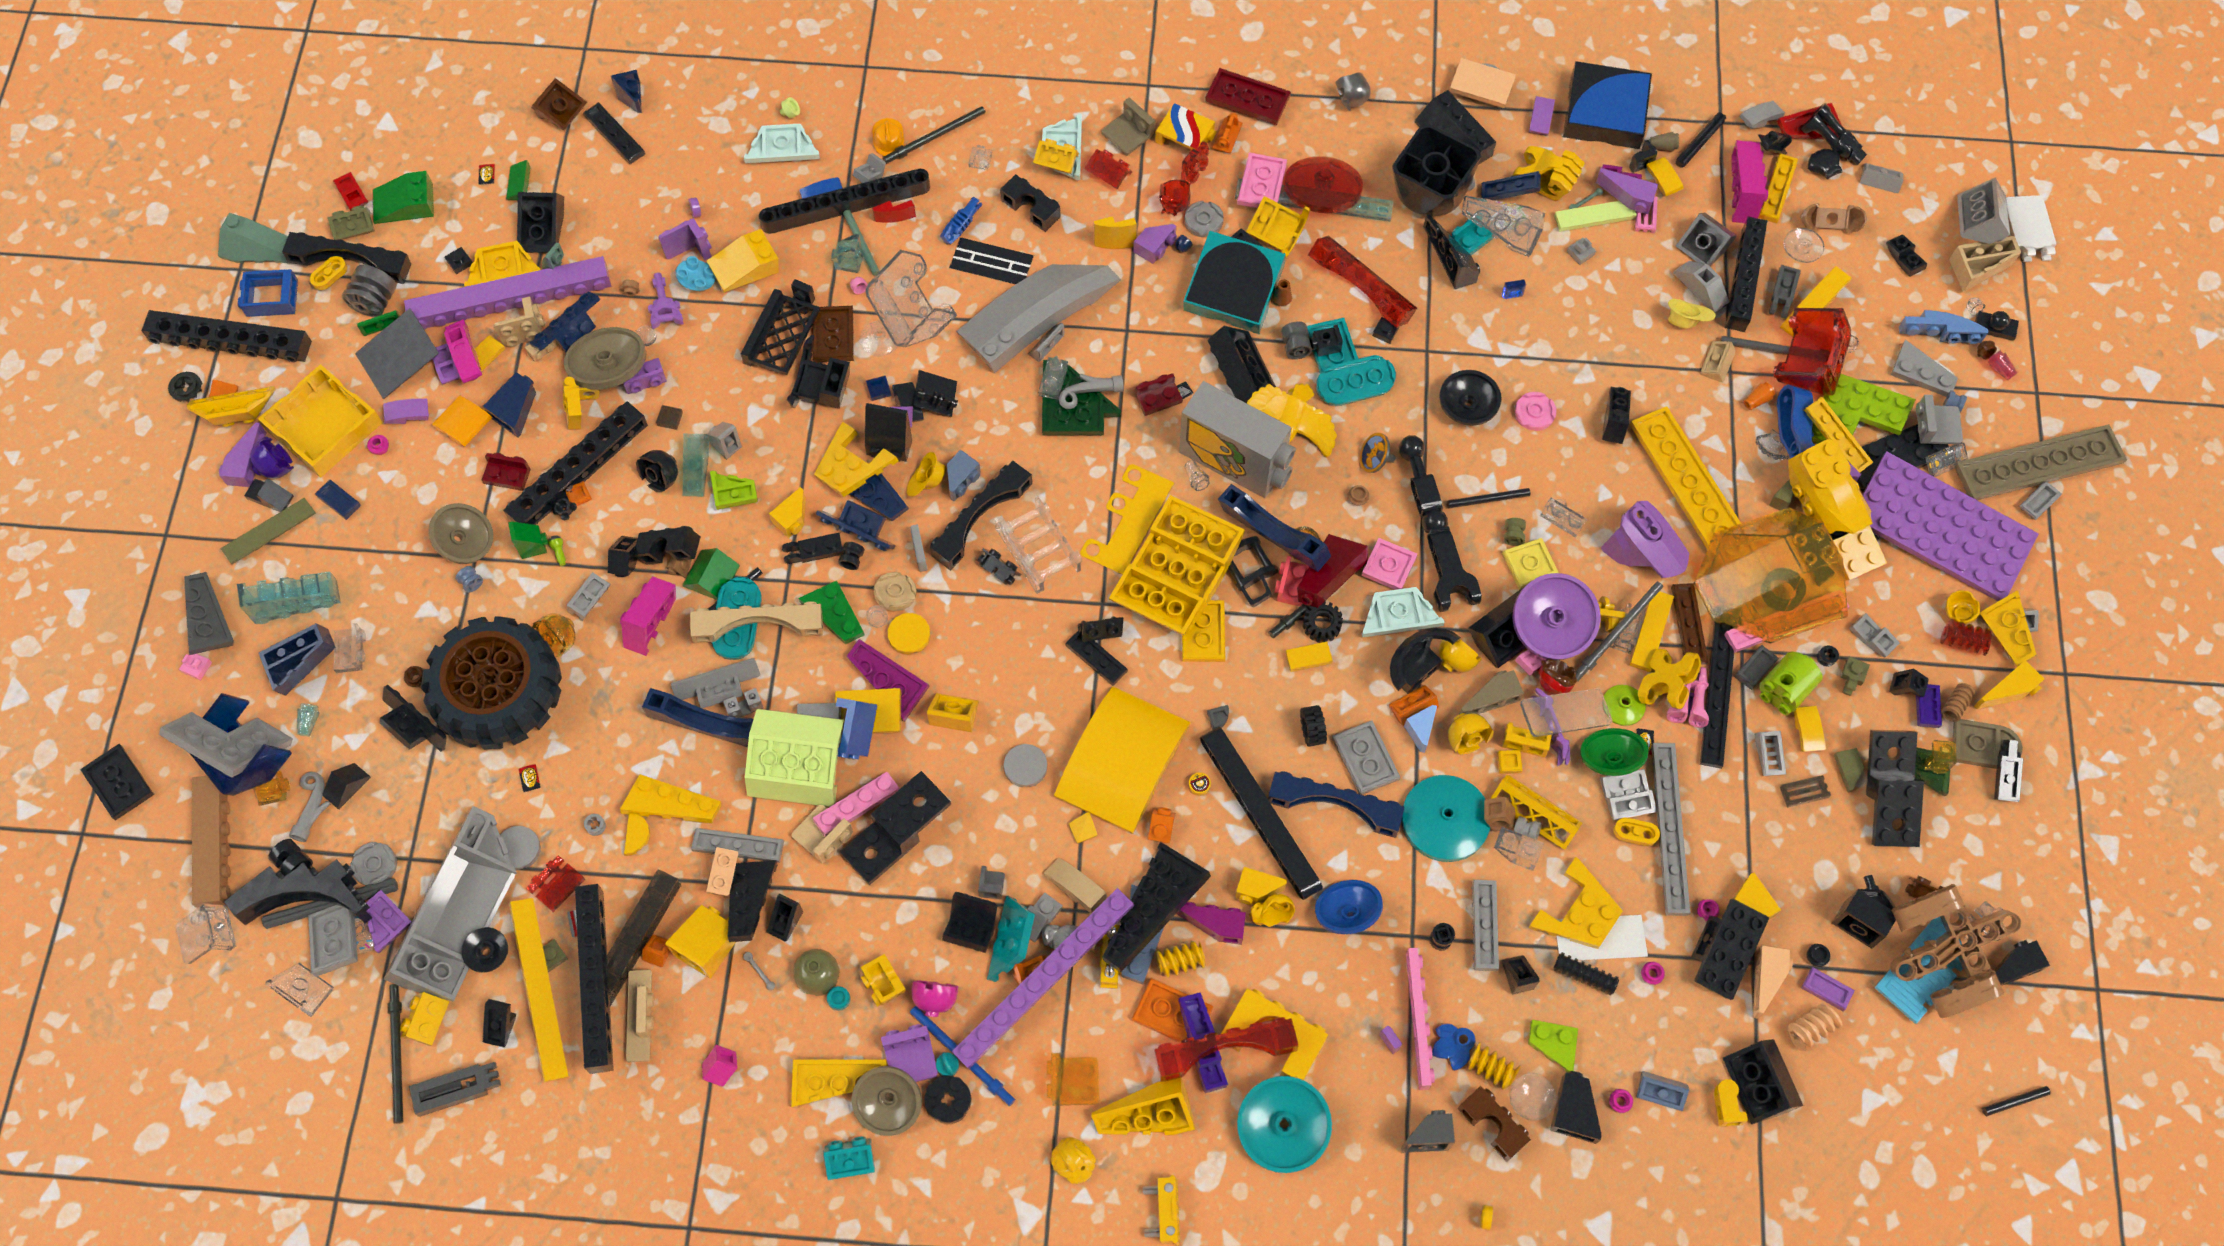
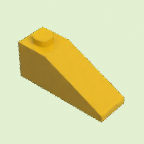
(2014, 687)

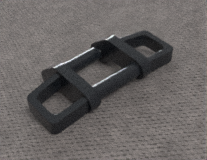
(1262, 573)

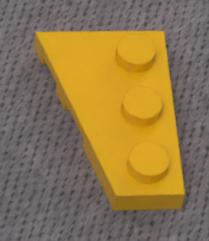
(2009, 626)

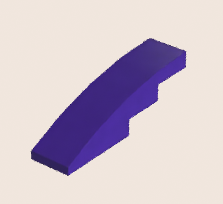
(1198, 1024)

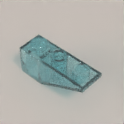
(695, 463)

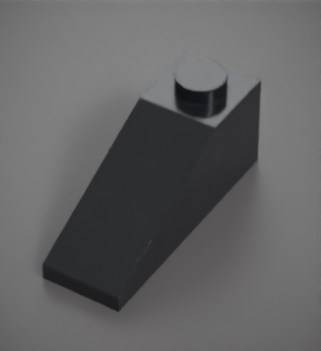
(2021, 962)

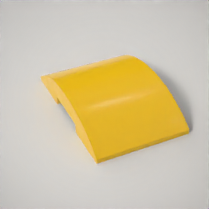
(1178, 566)
(1121, 759)

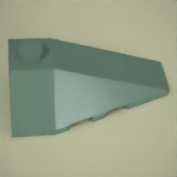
(250, 241)

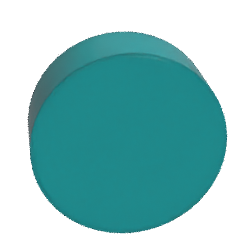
(838, 998)

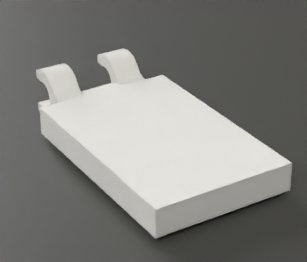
(2031, 226)

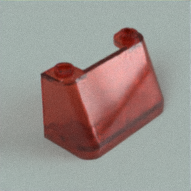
(1816, 350)

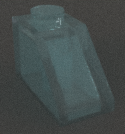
(848, 254)

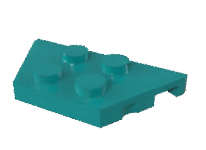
(1011, 939)

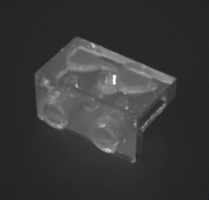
(349, 649)

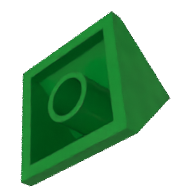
(710, 572)

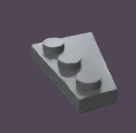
(1921, 370)

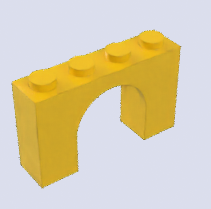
(1311, 1038)

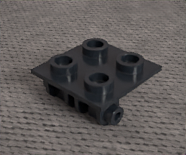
(935, 393)

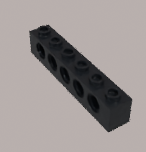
(1746, 274)

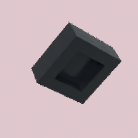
(458, 260)
(1385, 331)

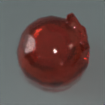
(1174, 196)

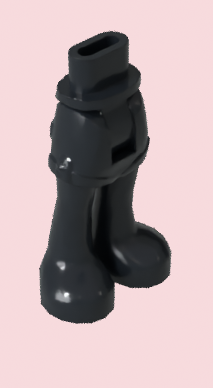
(1845, 143)

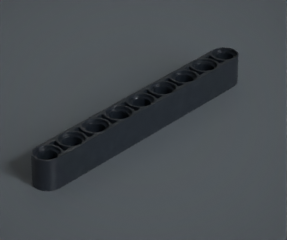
(835, 202)
(1261, 813)

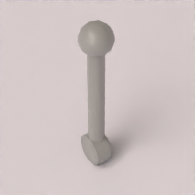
(748, 957)

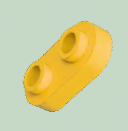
(328, 273)
(1635, 831)

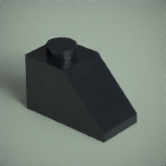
(621, 558)

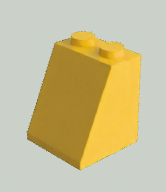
(702, 941)

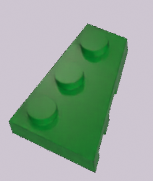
(836, 612)

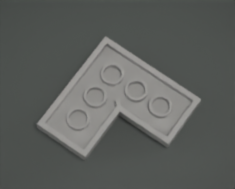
(220, 749)

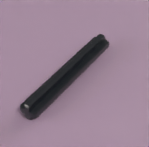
(1700, 140)

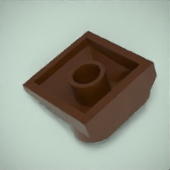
(558, 104)

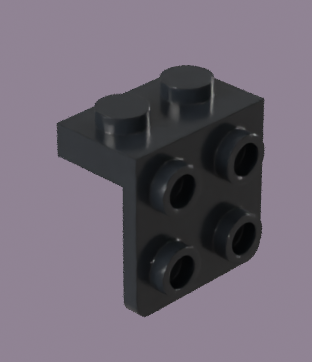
(971, 922)

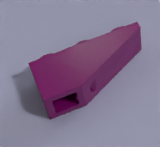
(1220, 924)

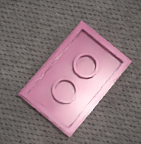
(1261, 178)

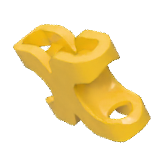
(1669, 678)

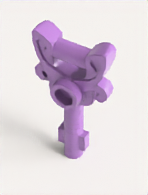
(665, 306)

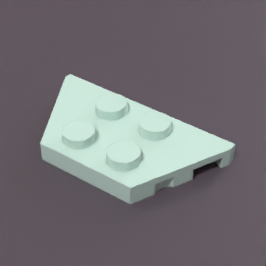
(1067, 133)
(781, 143)
(1400, 612)

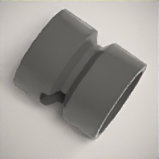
(1296, 339)

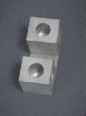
(744, 707)

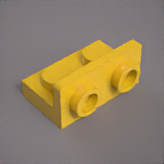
(1055, 156)

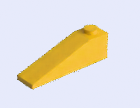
(1152, 1109)

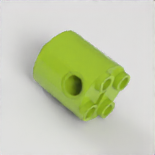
(1790, 682)

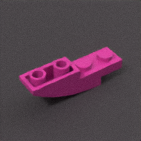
(462, 351)

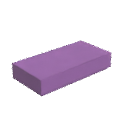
(1827, 989)

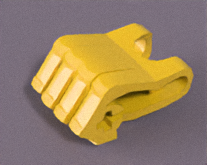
(1556, 172)

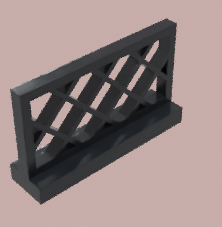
(763, 329)

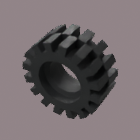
(1323, 633)
(1313, 725)

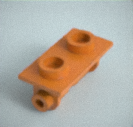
(1228, 133)

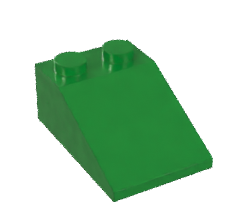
(404, 198)

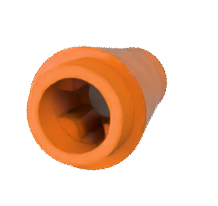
(1761, 394)

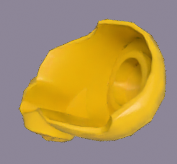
(1274, 910)

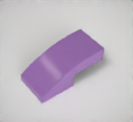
(1541, 116)
(445, 365)
(401, 410)

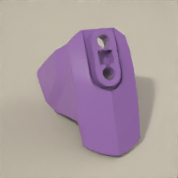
(1647, 542)

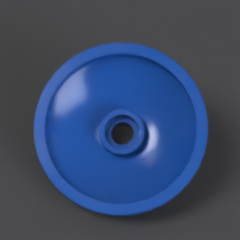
(1349, 907)

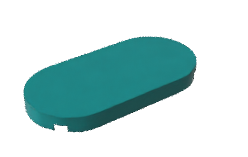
(1355, 380)
(740, 640)

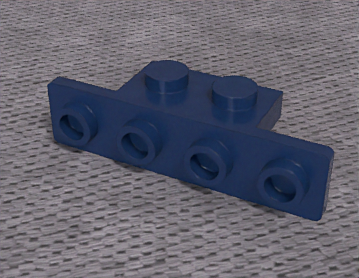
(568, 326)
(860, 521)

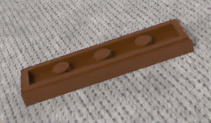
(1689, 620)

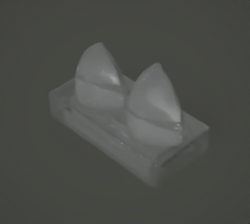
(1053, 378)
(1563, 517)

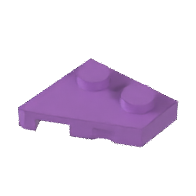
(386, 921)

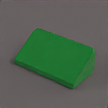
(518, 179)
(377, 323)

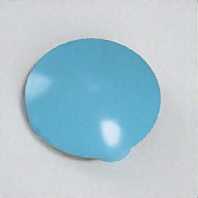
(695, 274)

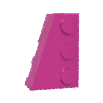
(645, 614)

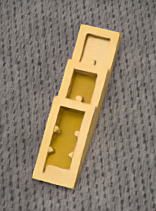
(1822, 294)

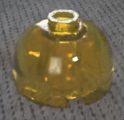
(557, 631)

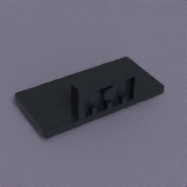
(1728, 947)

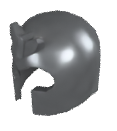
(1353, 89)

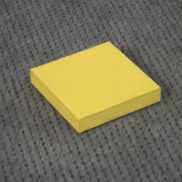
(1529, 562)

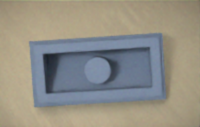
(1662, 1091)

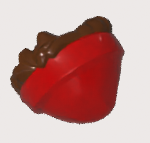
(1556, 677)

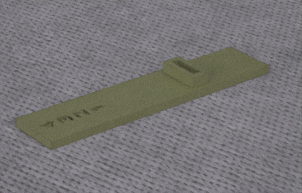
(268, 531)

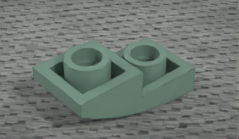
(553, 257)

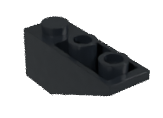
(1617, 415)

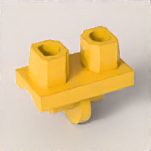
(1609, 615)

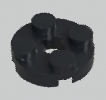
(936, 1092)

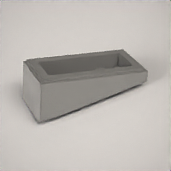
(1763, 754)

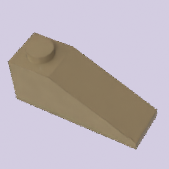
(1498, 692)

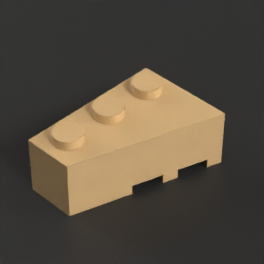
(1981, 260)

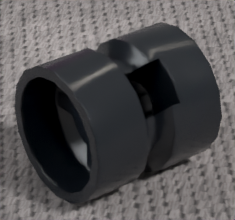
(288, 856)

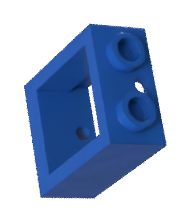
(254, 279)

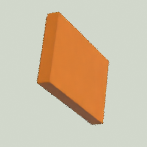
(1161, 1010)

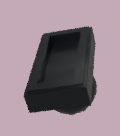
(1998, 324)

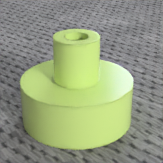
(790, 108)

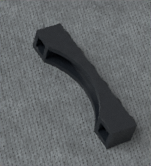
(308, 249)
(1008, 485)

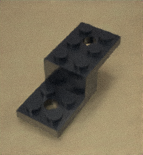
(1894, 788)
(895, 828)

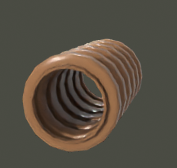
(1958, 702)

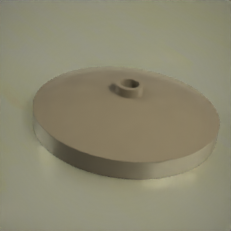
(605, 358)

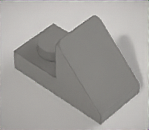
(1045, 911)

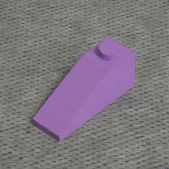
(1630, 191)
(237, 464)

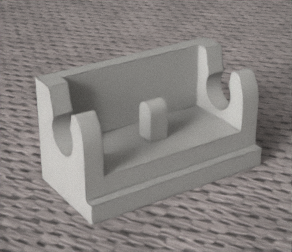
(587, 596)

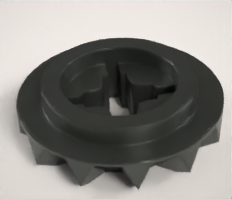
(178, 383)

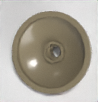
(468, 525)
(883, 1114)

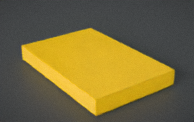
(1207, 636)
(888, 707)

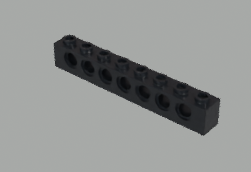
(226, 336)
(603, 450)
(594, 979)

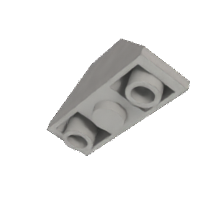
(1703, 284)

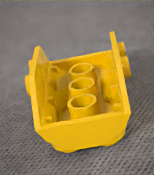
(1827, 490)

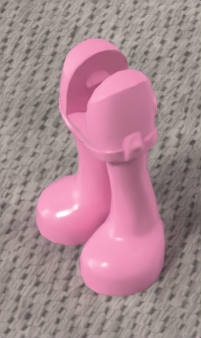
(1698, 716)

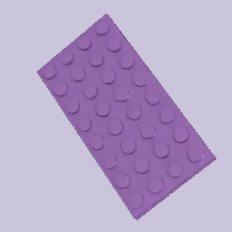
(1946, 527)

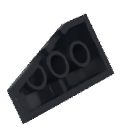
(1454, 258)

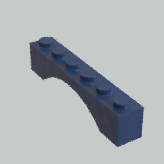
(1297, 543)
(675, 711)
(1379, 815)

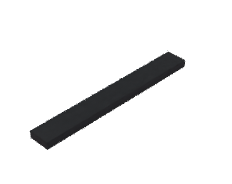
(1717, 698)

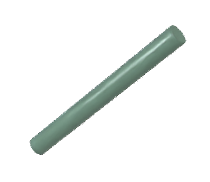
(865, 250)

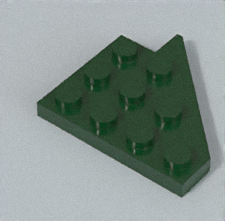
(1084, 418)

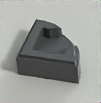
(1218, 716)

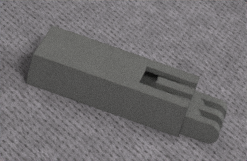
(447, 1089)

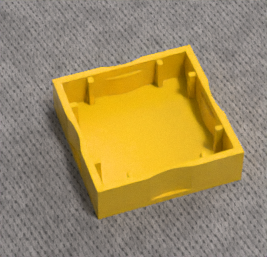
(320, 421)

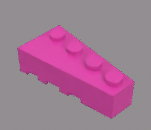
(1748, 180)

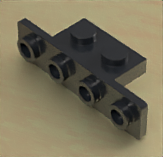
(409, 724)

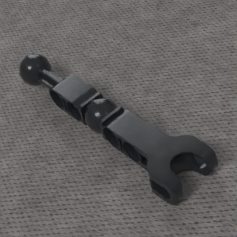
(1435, 523)

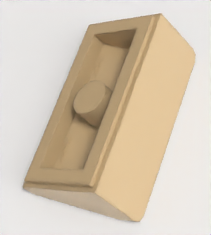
(1718, 360)

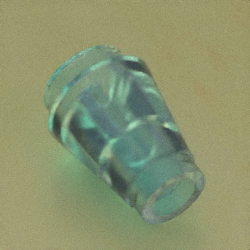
(306, 719)

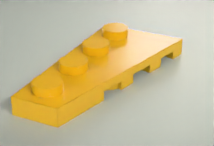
(825, 1079)

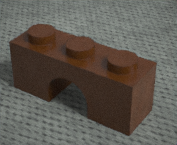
(1481, 1106)

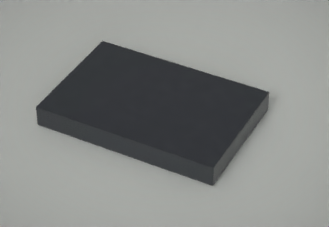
(117, 782)

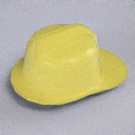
(1688, 315)

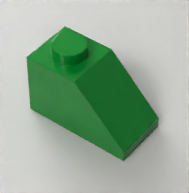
(528, 539)

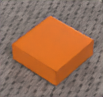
(579, 494)

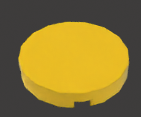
(909, 633)

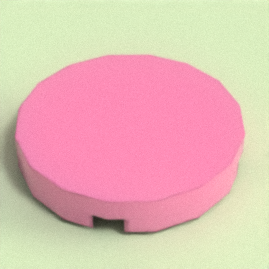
(1535, 411)

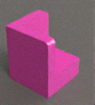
(719, 1065)

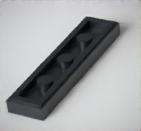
(614, 133)

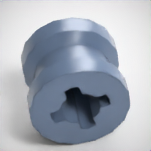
(1955, 400)
(469, 579)

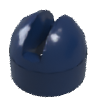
(1183, 243)

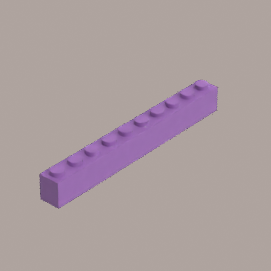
(508, 292)

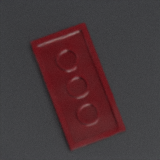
(1248, 96)

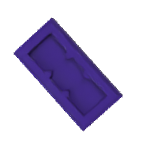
(1929, 708)

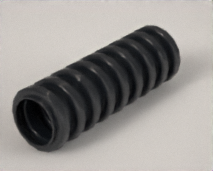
(1586, 973)

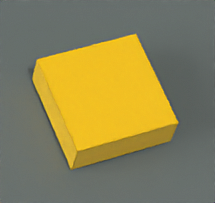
(1509, 762)

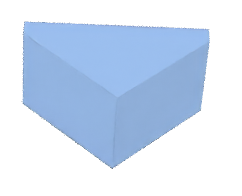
(1420, 727)

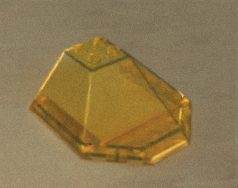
(1774, 576)

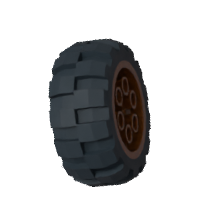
(466, 658)

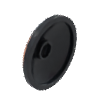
(1470, 388)

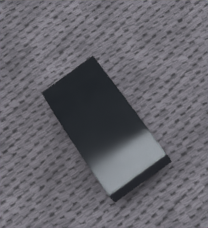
(1903, 252)
(904, 397)

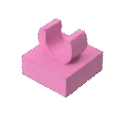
(195, 666)

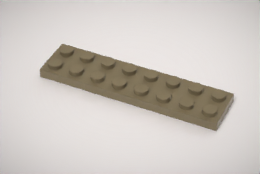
(2040, 462)

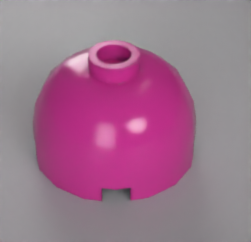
(934, 997)

